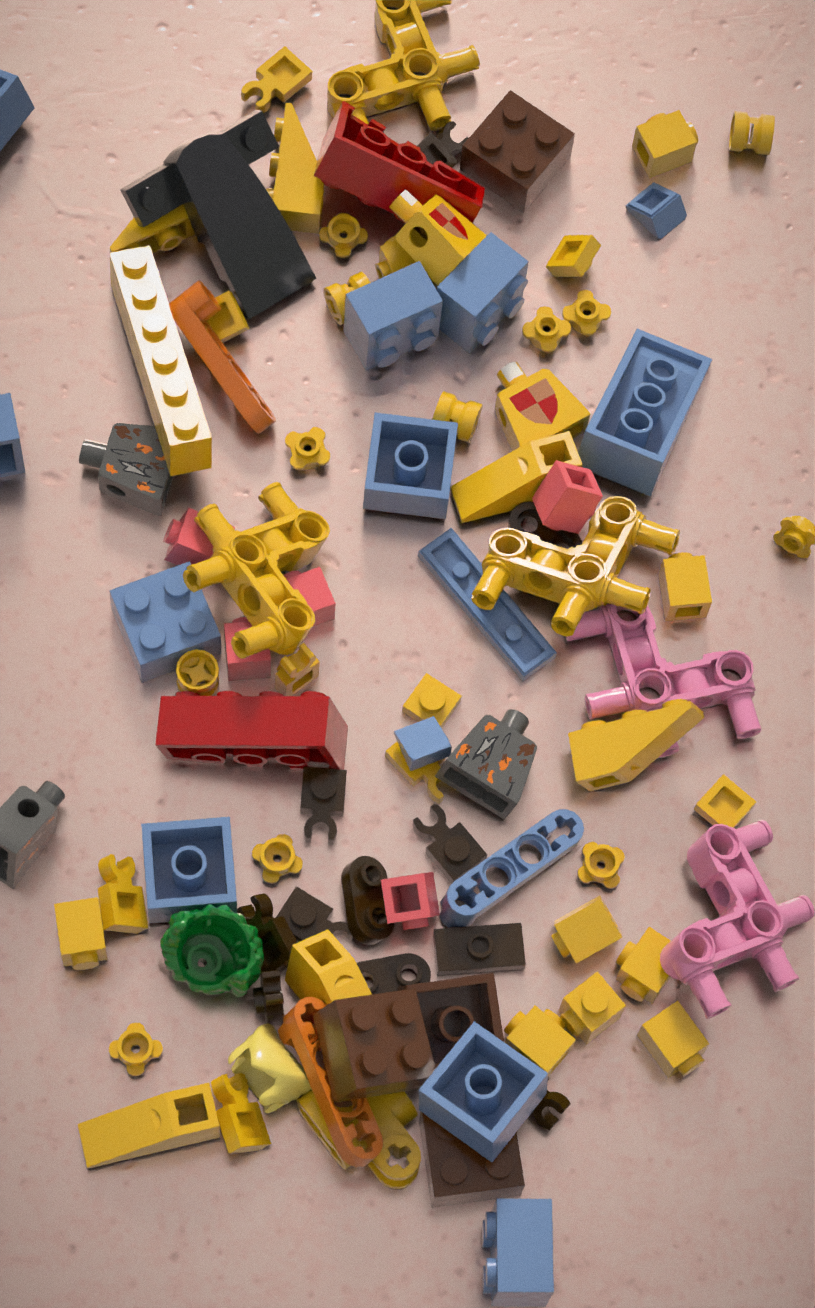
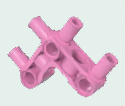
(642, 666)
(747, 919)

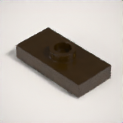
(479, 949)

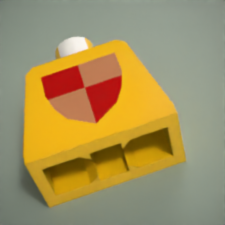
(435, 234)
(536, 406)

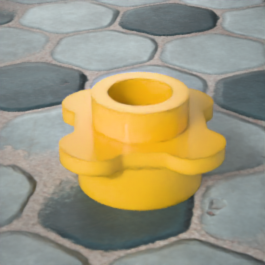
(343, 224)
(582, 323)
(546, 340)
(308, 460)
(796, 535)
(277, 846)
(603, 853)
(134, 1036)

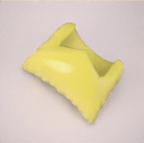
(269, 1069)

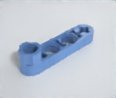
(515, 867)

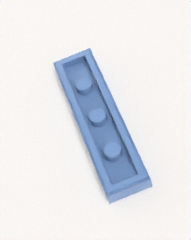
(502, 626)

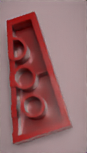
(378, 169)
(252, 729)

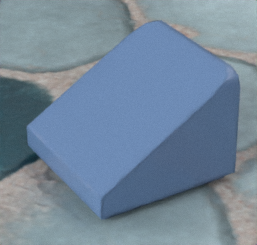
(658, 209)
(423, 743)

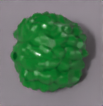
(221, 941)

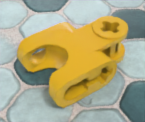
(391, 1114)

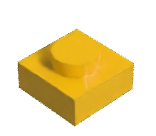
(573, 256)
(230, 320)
(431, 699)
(725, 803)

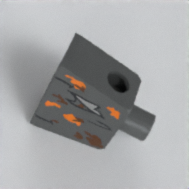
(131, 466)
(492, 762)
(26, 828)

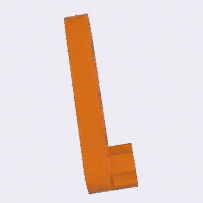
(191, 314)
(301, 1033)

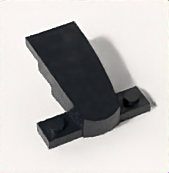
(228, 211)

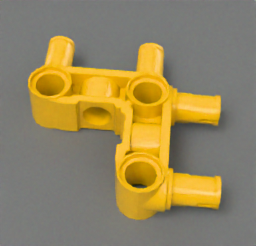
(393, 81)
(251, 569)
(579, 575)

